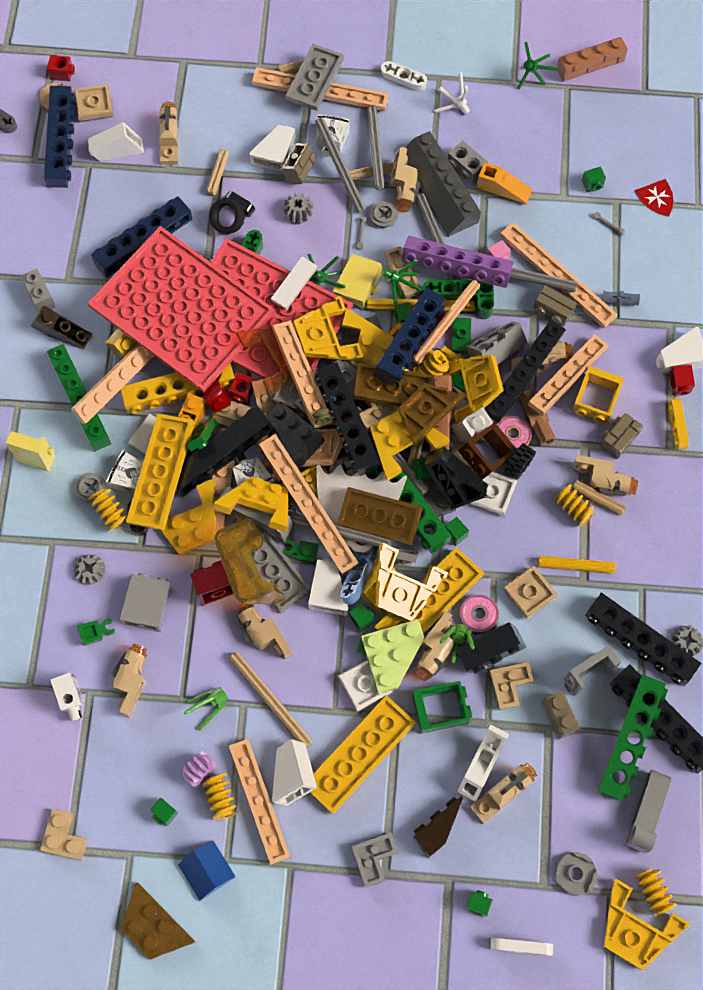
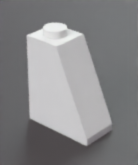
(115, 143)
(274, 148)
(683, 351)
(326, 589)
(292, 773)

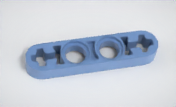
(351, 590)

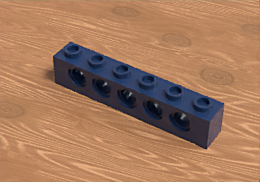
(57, 97)
(110, 264)
(409, 337)

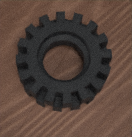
(520, 461)

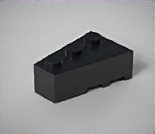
(295, 433)
(454, 479)
(491, 648)

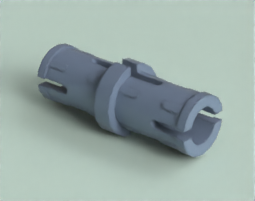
(634, 299)

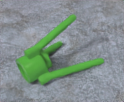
(459, 635)
(215, 697)

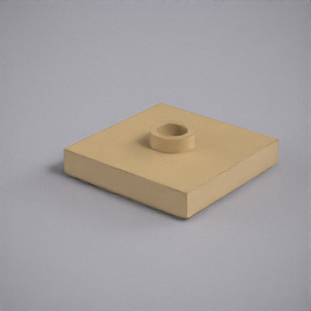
(93, 102)
(530, 592)

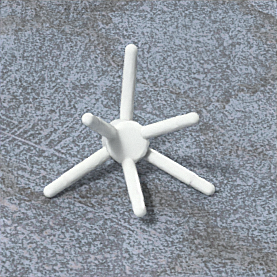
(459, 102)

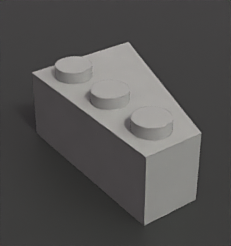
(500, 342)

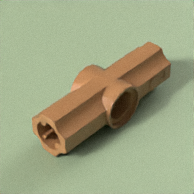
(537, 422)

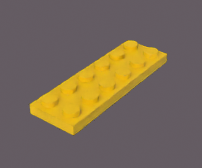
(160, 472)
(460, 579)
(360, 754)

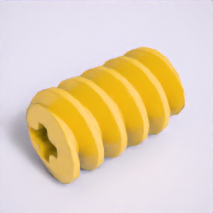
(433, 365)
(574, 505)
(108, 508)
(219, 797)
(656, 891)

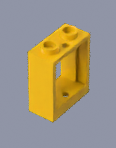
(603, 379)

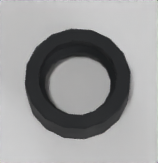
(214, 214)

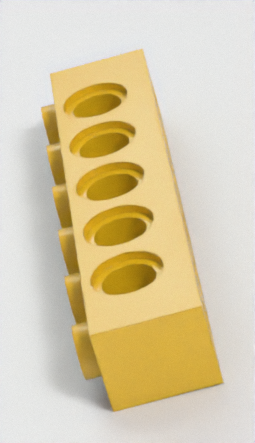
(168, 384)

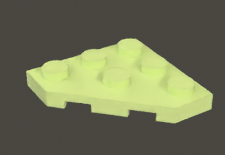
(391, 653)

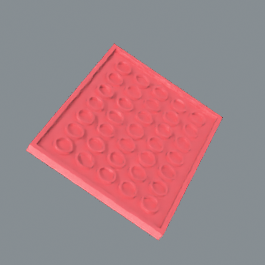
(263, 280)
(180, 308)

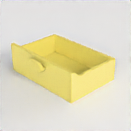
(360, 279)
(31, 450)

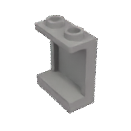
(145, 602)
(606, 658)

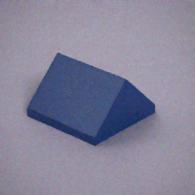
(206, 870)

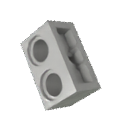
(468, 159)
(37, 290)

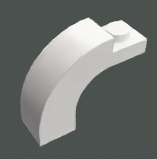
(482, 763)

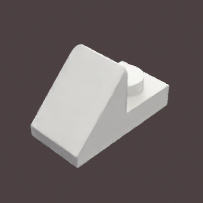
(472, 424)

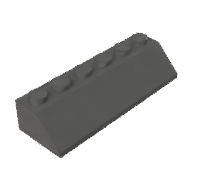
(441, 185)

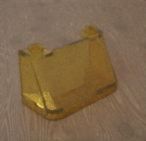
(235, 549)

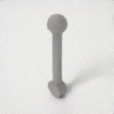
(597, 216)
(359, 246)

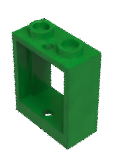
(461, 694)

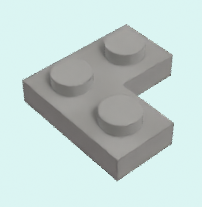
(406, 556)
(368, 856)

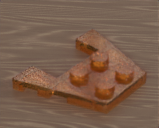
(269, 341)

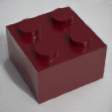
(211, 583)

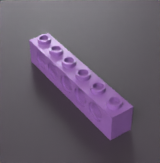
(457, 261)

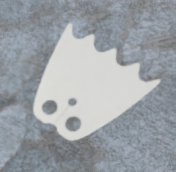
(333, 488)

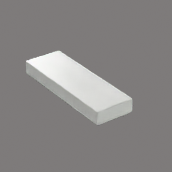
(294, 283)

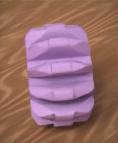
(199, 769)

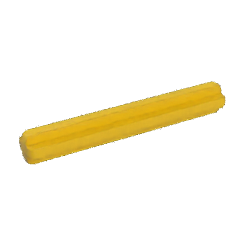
(576, 564)

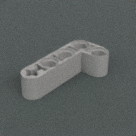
(260, 519)
(641, 833)

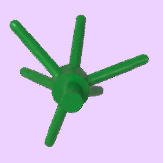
(532, 65)
(320, 276)
(395, 277)

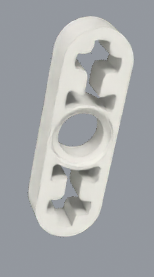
(403, 70)
(521, 946)

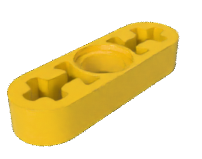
(678, 423)

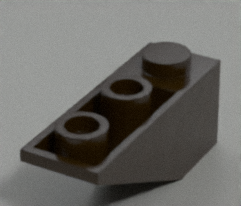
(60, 328)
(435, 834)

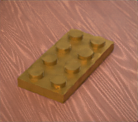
(374, 390)
(380, 515)

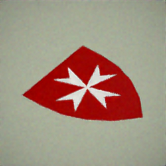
(657, 197)

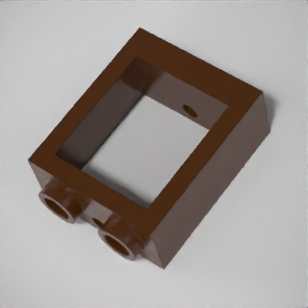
(497, 441)

